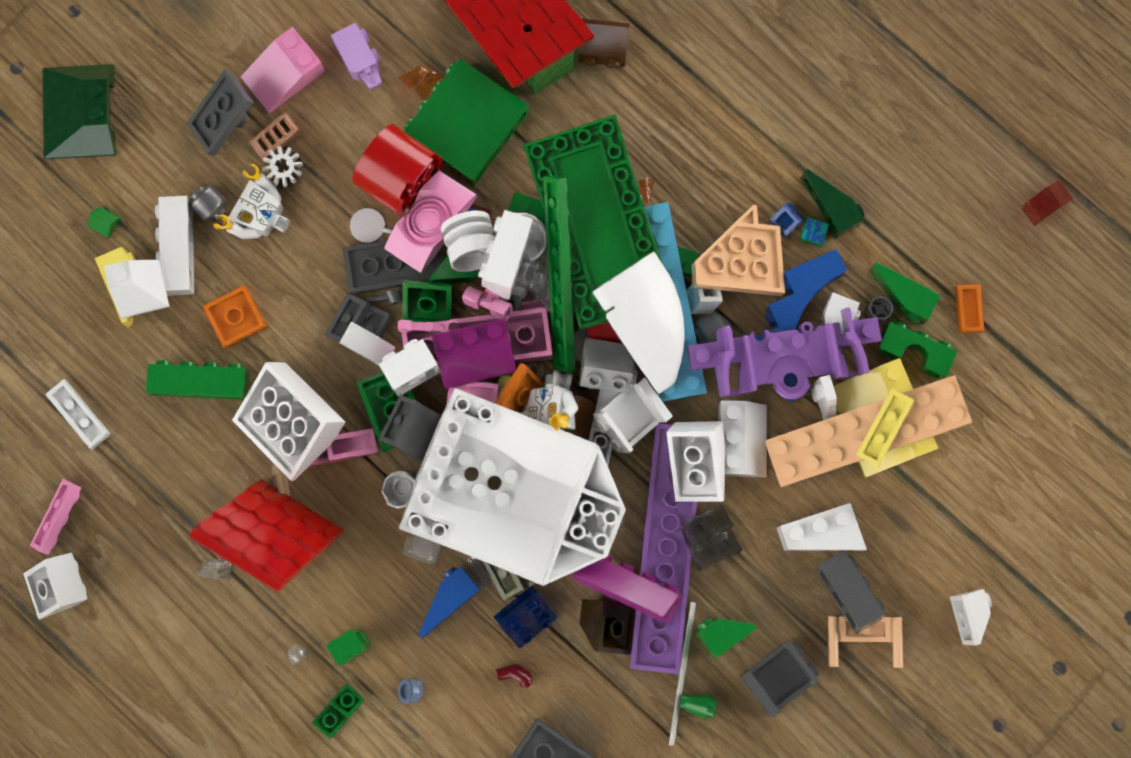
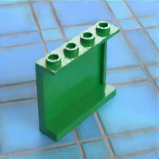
(467, 120)

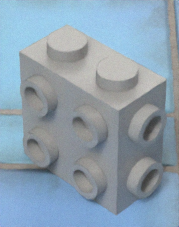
(607, 366)

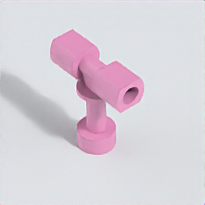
(488, 300)

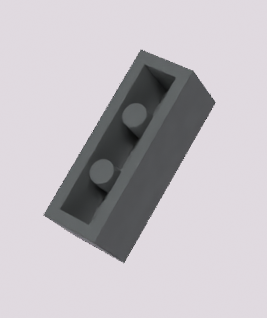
(851, 592)

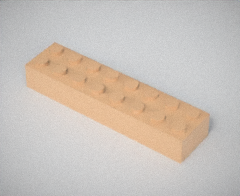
(836, 440)

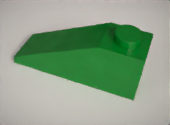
(908, 296)

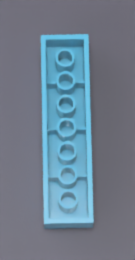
(688, 382)

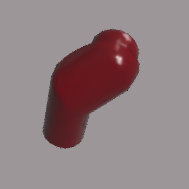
(516, 672)

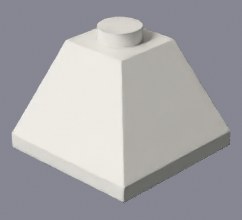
(136, 286)
(971, 615)

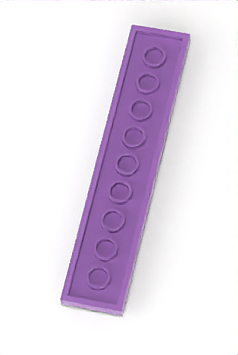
(666, 557)

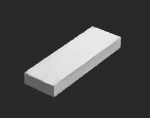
(78, 414)

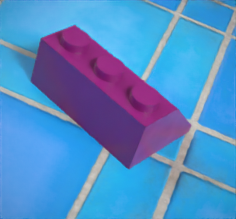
(474, 353)

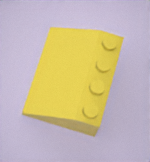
(873, 388)

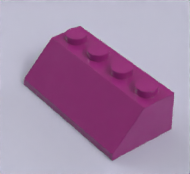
(631, 588)

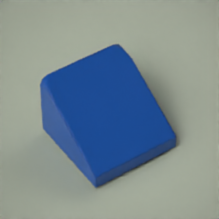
(787, 218)

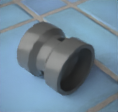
(880, 305)

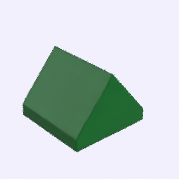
(103, 221)

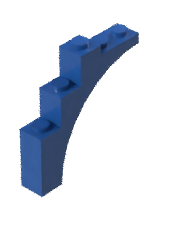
(802, 284)

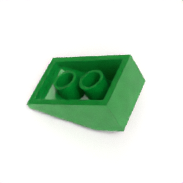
(379, 402)

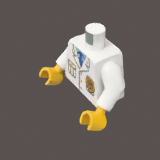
(256, 210)
(552, 405)

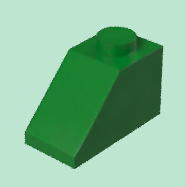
(446, 275)

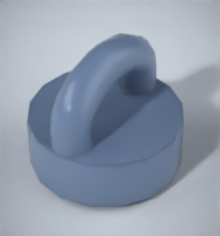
(410, 691)

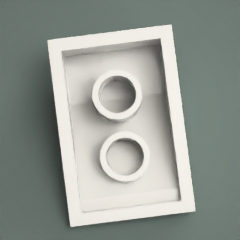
(697, 461)

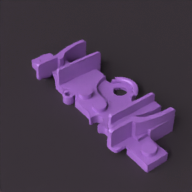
(786, 352)

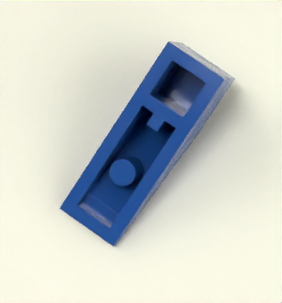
(451, 595)

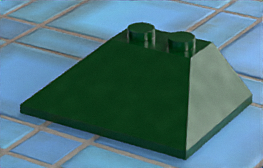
(77, 112)

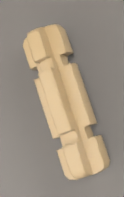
(280, 480)

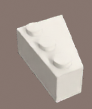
(824, 531)

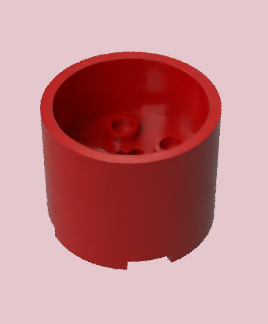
(395, 169)

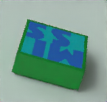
(814, 232)

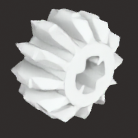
(289, 163)

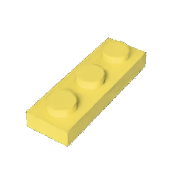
(885, 427)

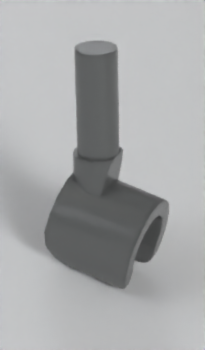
(392, 295)

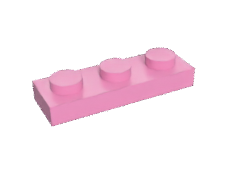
(55, 517)

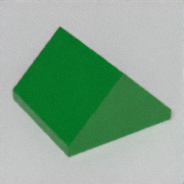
(427, 301)

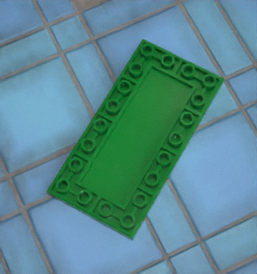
(604, 206)

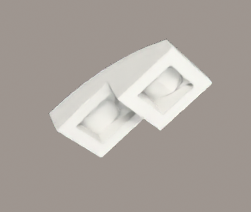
(366, 343)

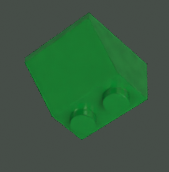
(722, 634)

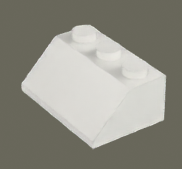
(506, 253)
(744, 438)

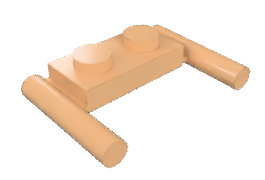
(886, 630)

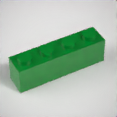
(197, 381)

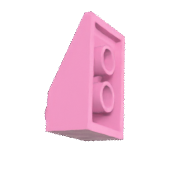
(282, 70)

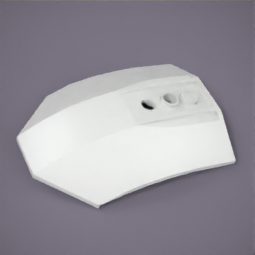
(553, 499)

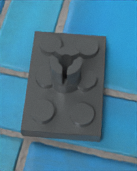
(220, 112)

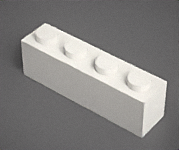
(176, 244)

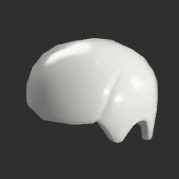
(398, 488)

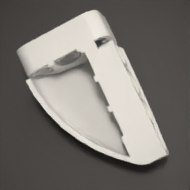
(647, 318)

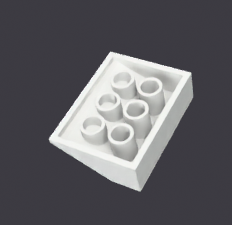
(287, 419)

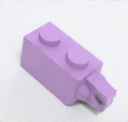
(357, 56)

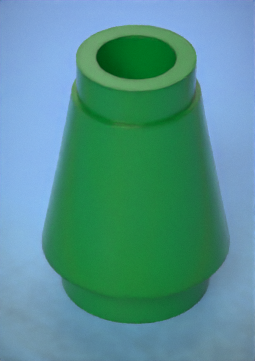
(699, 705)

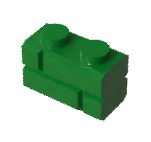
(348, 646)

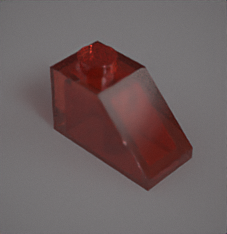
(1046, 202)

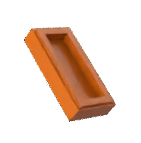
(969, 308)

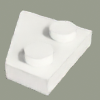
(824, 394)

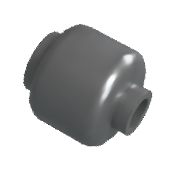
(208, 203)

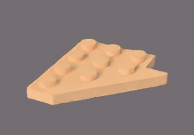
(743, 259)

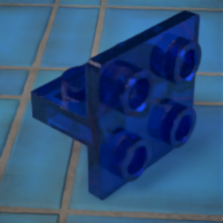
(525, 617)

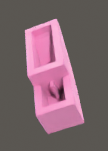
(348, 447)

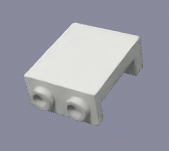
(631, 415)

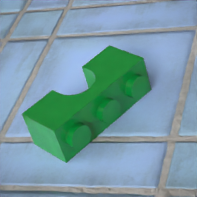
(936, 355)

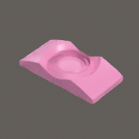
(418, 233)

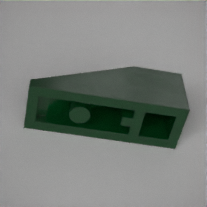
(834, 205)

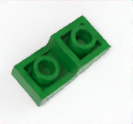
(338, 711)

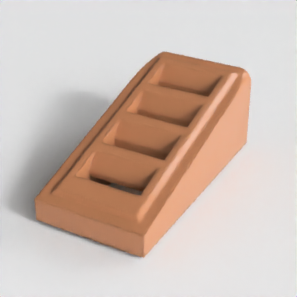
(276, 125)

